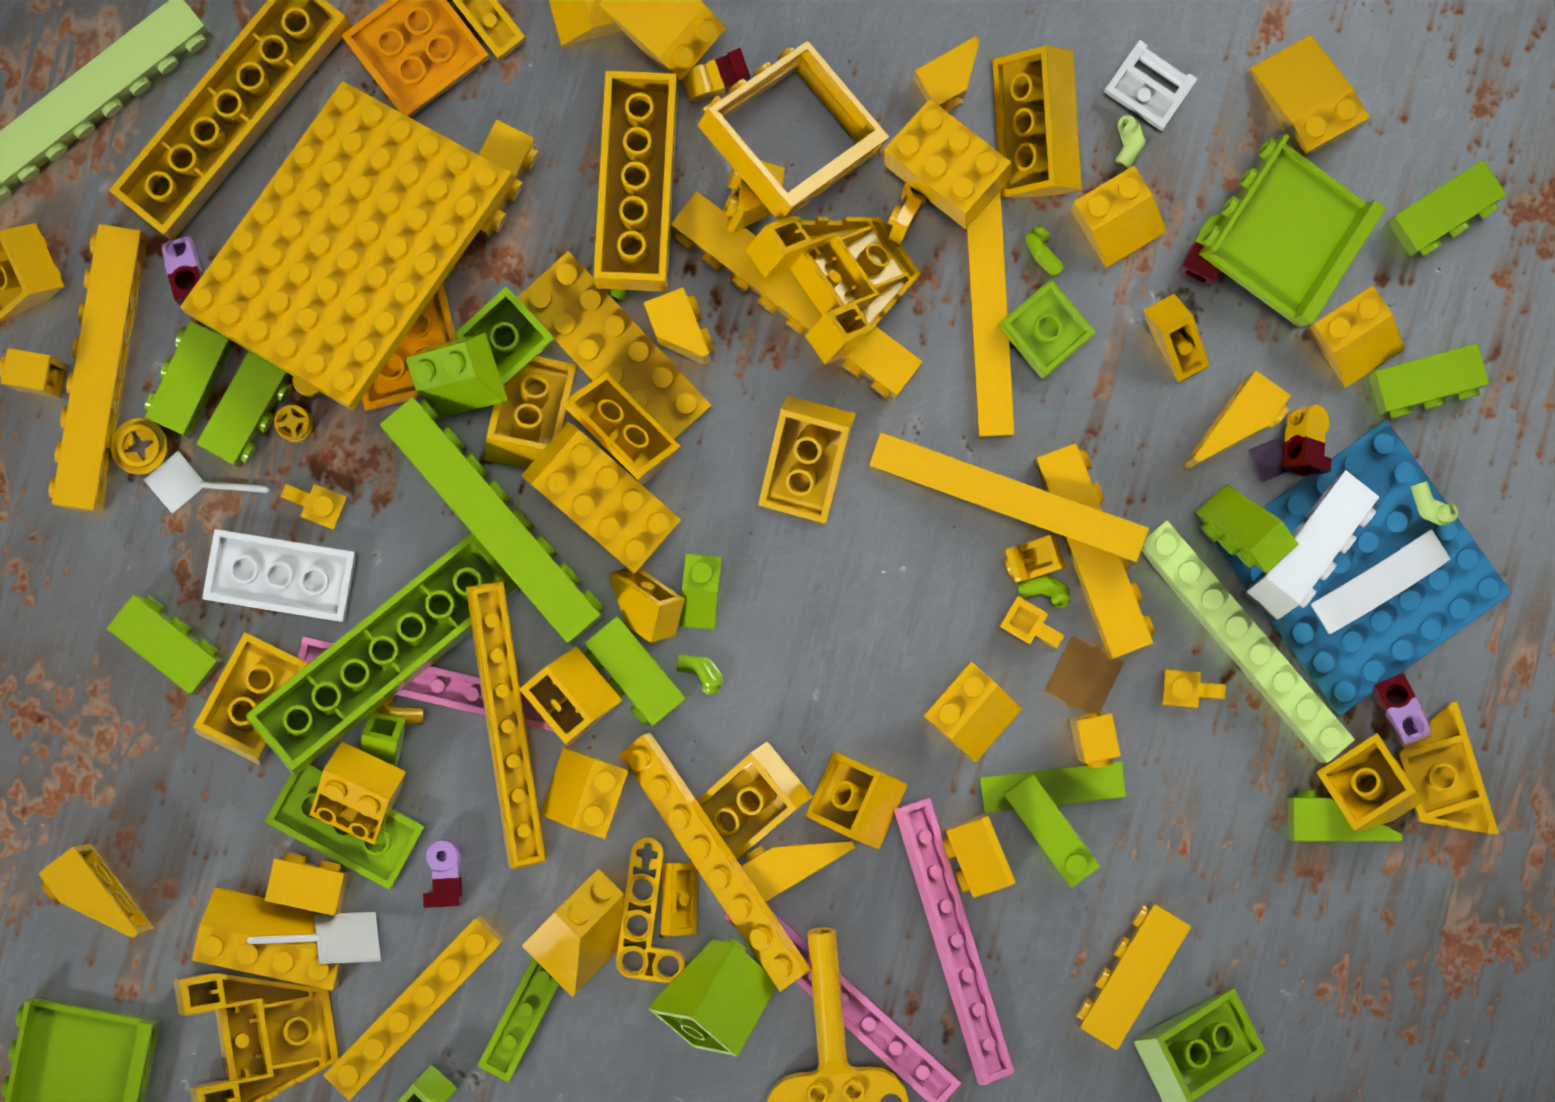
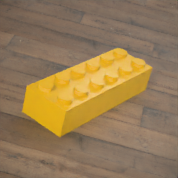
(636, 181)

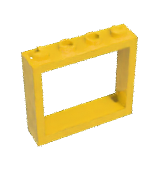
(835, 97)

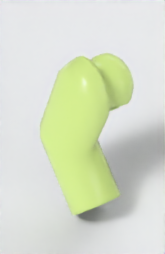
(1132, 139)
(1431, 509)

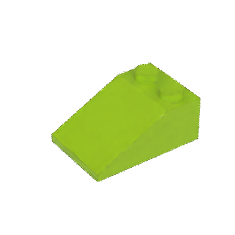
(1199, 1047)

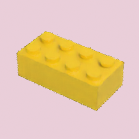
(601, 497)

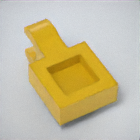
(903, 217)
(319, 505)
(1027, 621)
(1184, 689)

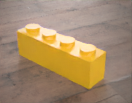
(1133, 975)

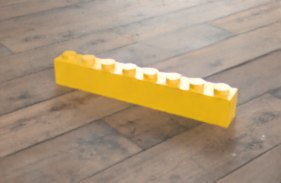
(705, 227)
(98, 368)

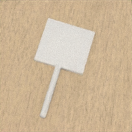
(338, 938)

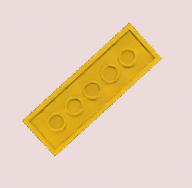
(605, 339)

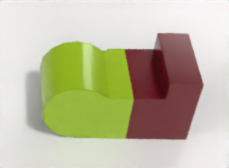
(1194, 264)

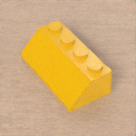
(1038, 121)
(236, 916)

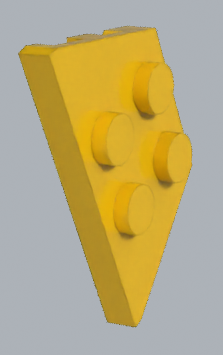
(1448, 776)

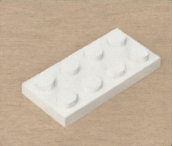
(279, 575)

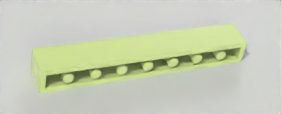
(97, 91)
(1245, 643)

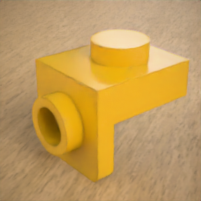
(1034, 558)

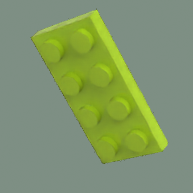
(376, 862)

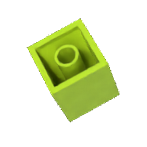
(716, 998)

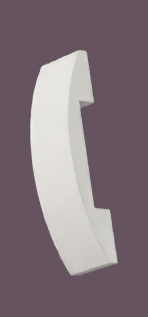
(1380, 582)

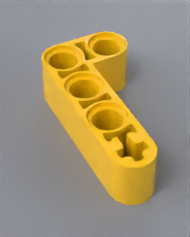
(648, 909)

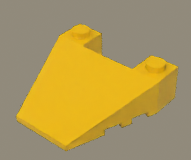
(843, 268)
(266, 1033)

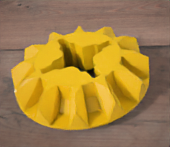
(124, 440)

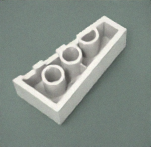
(1325, 534)

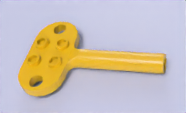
(834, 1077)

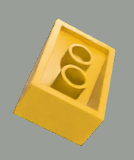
(667, 31)
(1309, 96)
(1249, 410)
(531, 414)
(806, 459)
(247, 680)
(753, 799)
(88, 886)

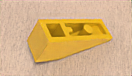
(786, 865)

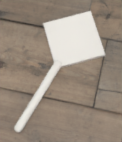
(178, 483)

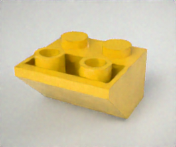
(676, 325)
(570, 695)
(357, 792)

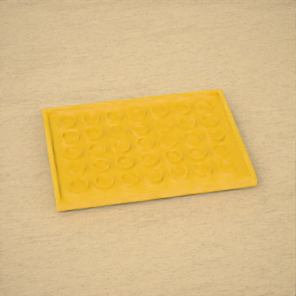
(347, 244)

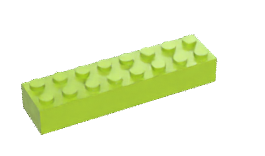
(492, 521)
(376, 657)

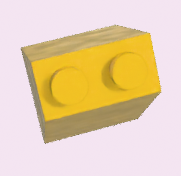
(580, 933)

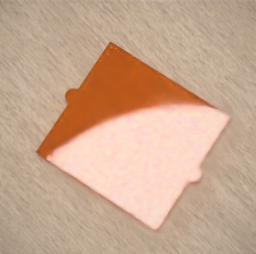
(1083, 676)

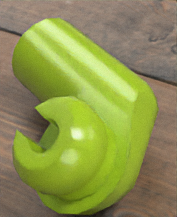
(1041, 253)
(1048, 586)

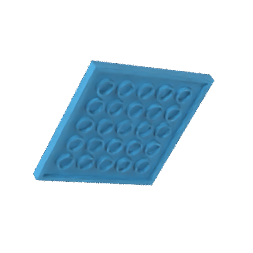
(1407, 625)

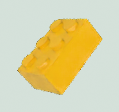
(947, 163)

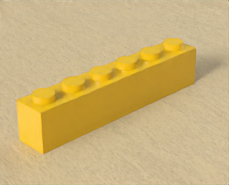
(1100, 573)
(414, 1007)

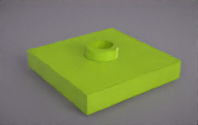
(1046, 328)

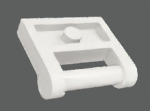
(1145, 95)

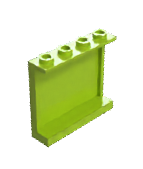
(1289, 232)
(78, 1054)

